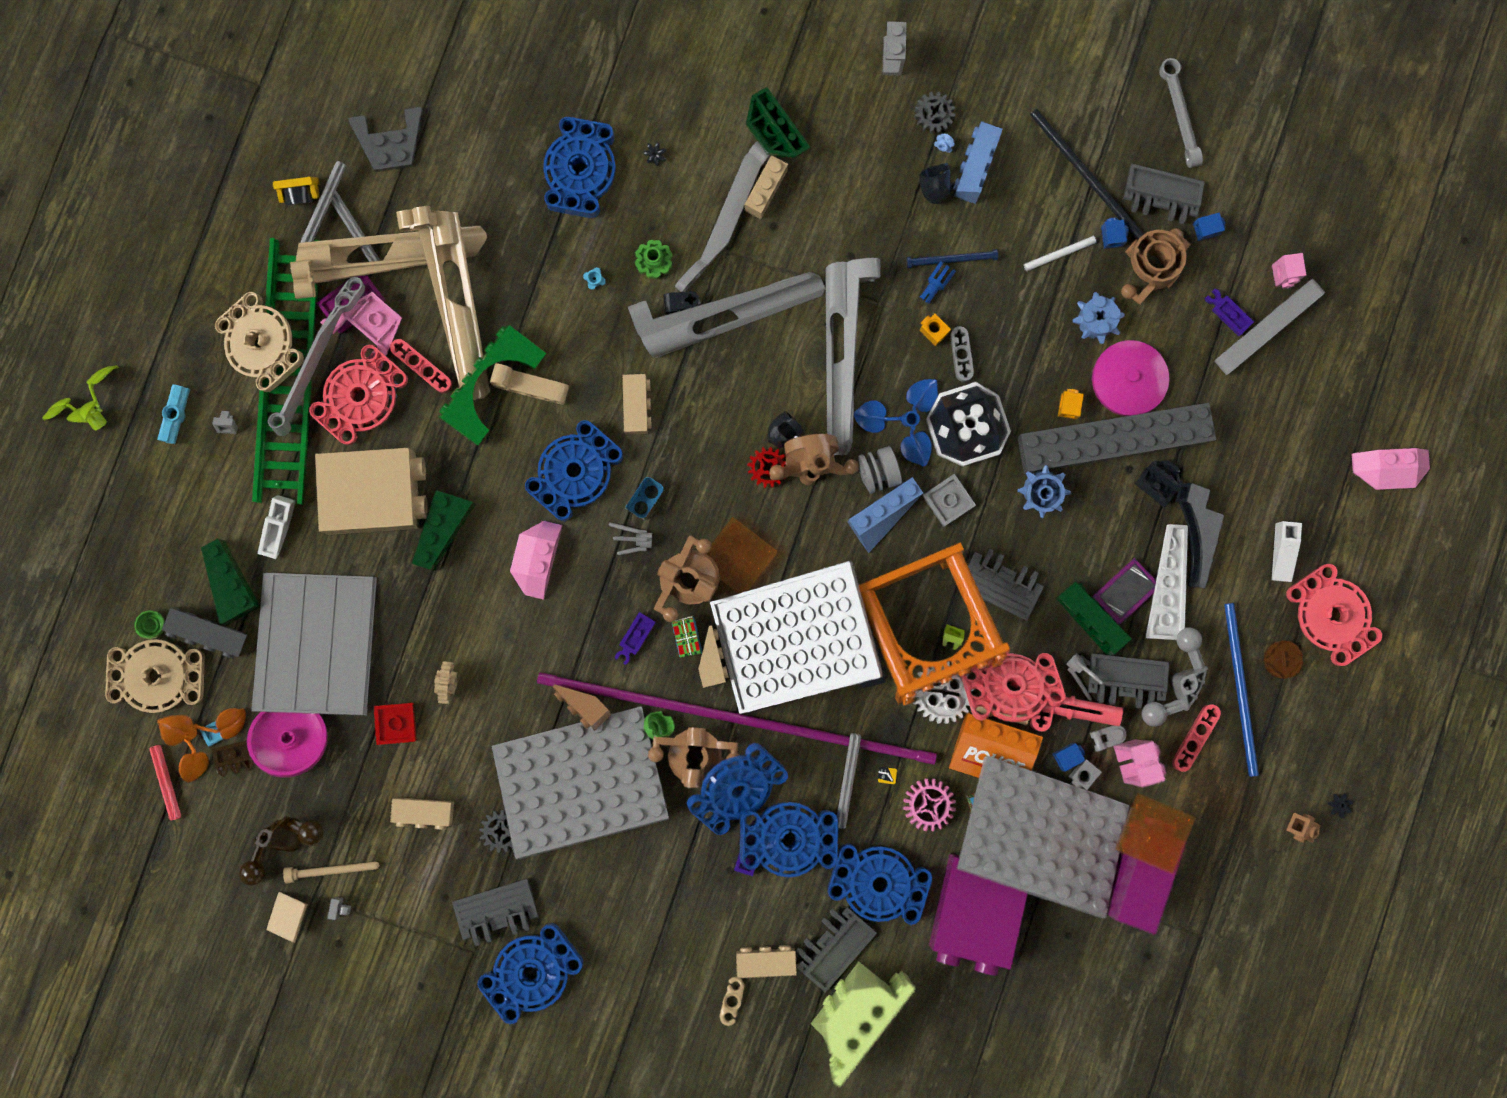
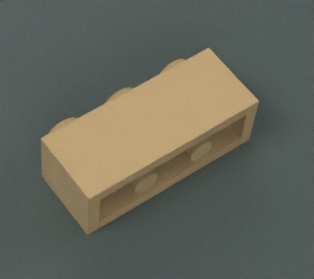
(766, 187)
(636, 404)
(422, 813)
(766, 962)

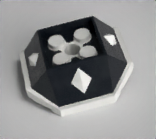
(957, 441)

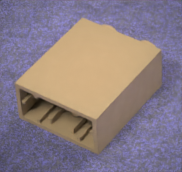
(370, 491)

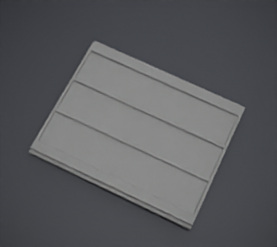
(314, 644)

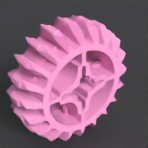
(937, 801)

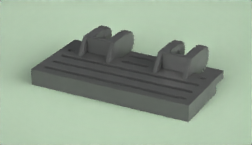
(1163, 189)
(1001, 589)
(1131, 676)
(495, 907)
(837, 949)

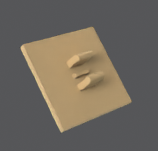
(286, 917)

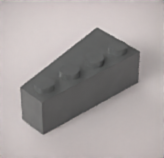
(204, 632)

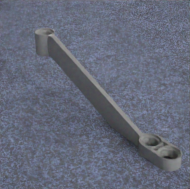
(729, 214)
(314, 356)

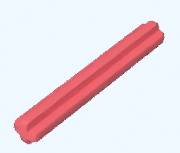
(165, 782)

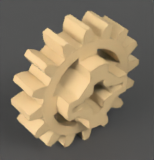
(445, 682)

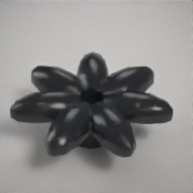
(652, 153)
(1337, 805)

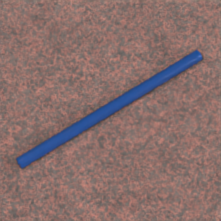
(1241, 689)

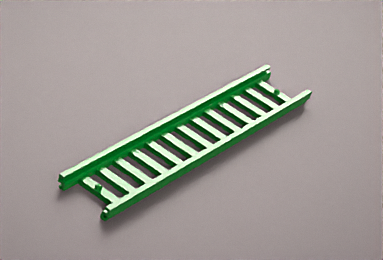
(264, 406)

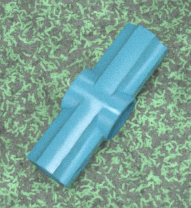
(177, 401)

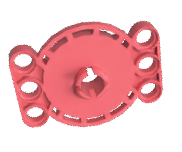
(342, 395)
(1318, 609)
(1021, 674)

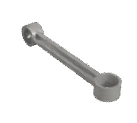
(1193, 153)

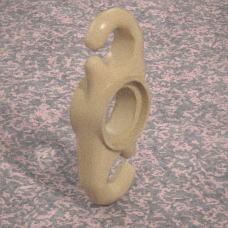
(732, 992)

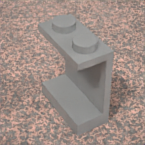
(894, 48)

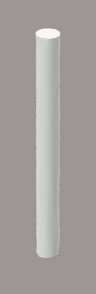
(1060, 253)

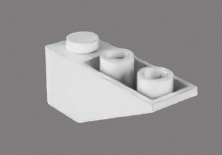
(1286, 550)

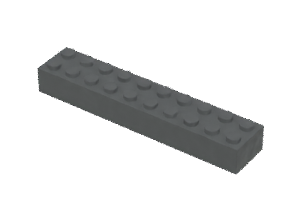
(1117, 438)

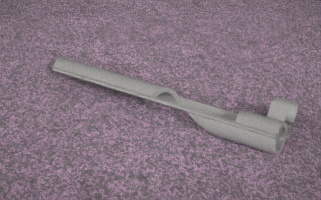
(843, 297)
(676, 329)

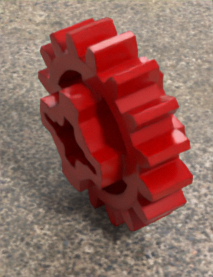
(757, 475)

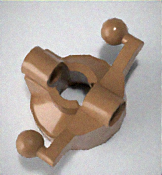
(1171, 252)
(812, 454)
(693, 562)
(679, 748)

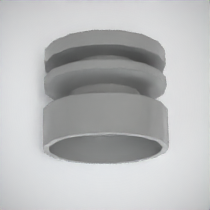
(879, 470)

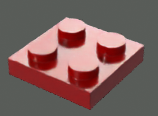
(395, 723)

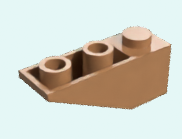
(586, 706)

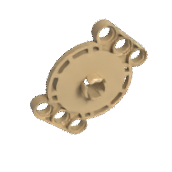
(273, 336)
(136, 673)

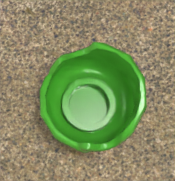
(149, 624)
(658, 725)

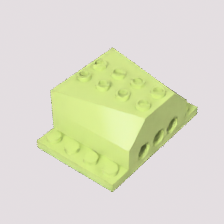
(858, 1016)

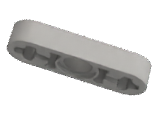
(955, 341)

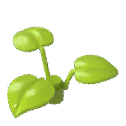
(86, 412)

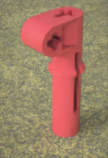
(1108, 714)

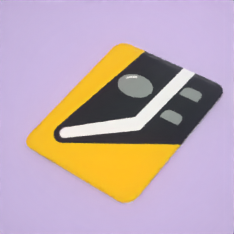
(887, 775)

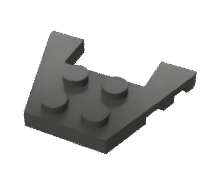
(390, 148)

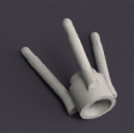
(642, 539)
(1078, 663)

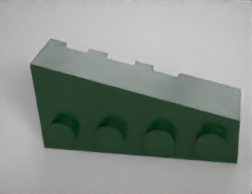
(441, 528)
(228, 585)
(1093, 618)

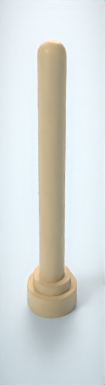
(291, 874)

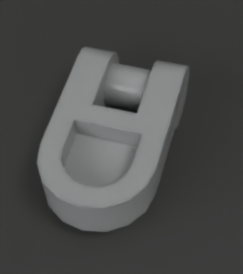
(1114, 735)

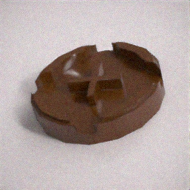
(1283, 659)

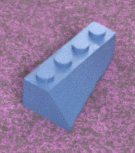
(978, 162)
(878, 518)

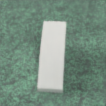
(276, 526)

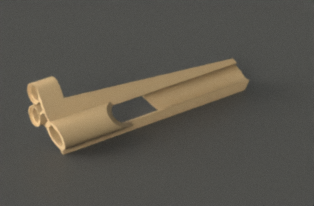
(441, 242)
(328, 258)

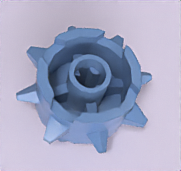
(1109, 315)
(1051, 498)

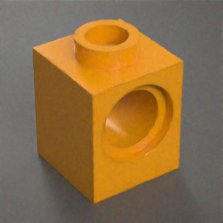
(936, 337)
(1070, 404)

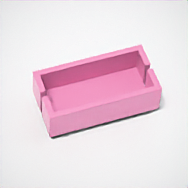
(1145, 768)

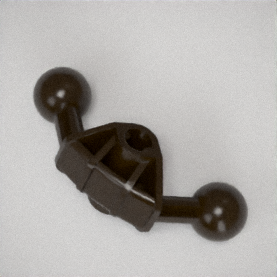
(281, 836)

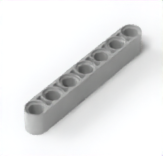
(1269, 326)

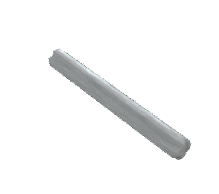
(324, 202)
(353, 226)
(848, 780)

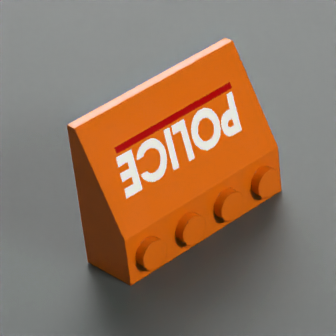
(995, 740)

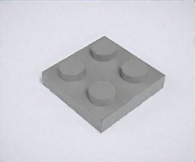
(948, 500)

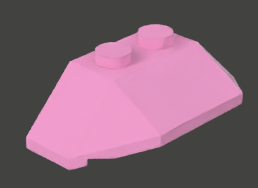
(1391, 467)
(535, 558)

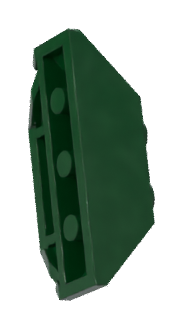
(773, 126)

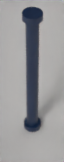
(952, 258)

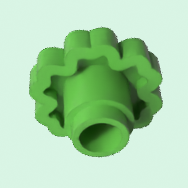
(656, 267)

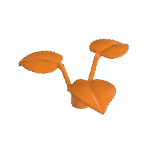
(181, 728)

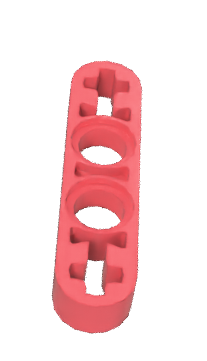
(421, 366)
(1198, 739)

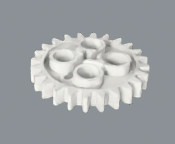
(941, 709)

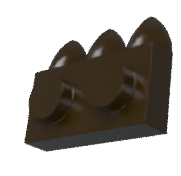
(232, 756)

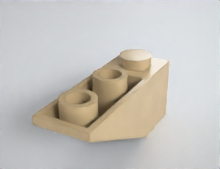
(710, 664)

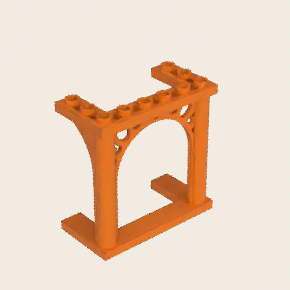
(994, 649)

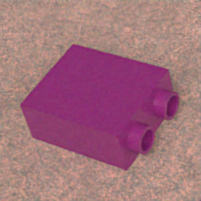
(1139, 893)
(976, 920)

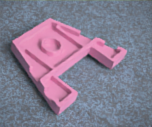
(374, 320)

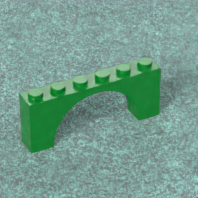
(460, 410)

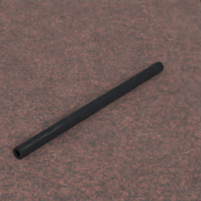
(1086, 173)

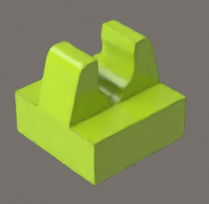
(953, 635)

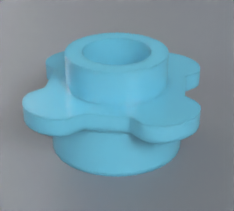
(596, 272)

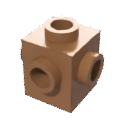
(1303, 828)

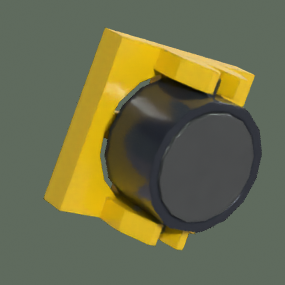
(297, 190)

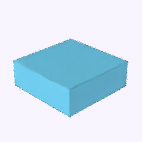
(209, 737)

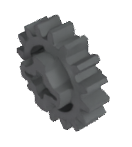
(940, 117)
(501, 822)

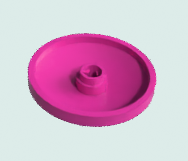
(1130, 378)
(286, 742)

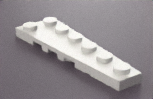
(1169, 597)

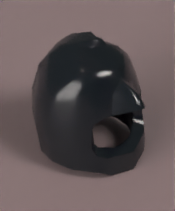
(934, 185)
(783, 429)

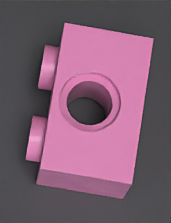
(1289, 270)

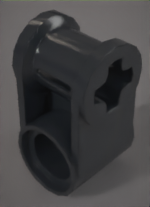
(679, 301)

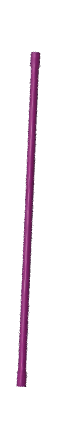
(918, 755)

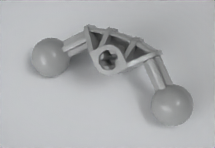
(1185, 683)

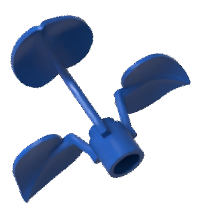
(917, 446)

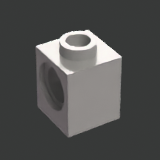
(1092, 772)

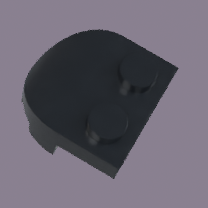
(1160, 481)

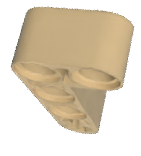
(529, 385)

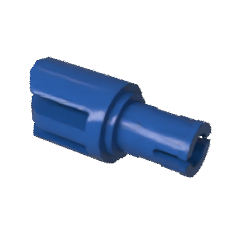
(935, 285)

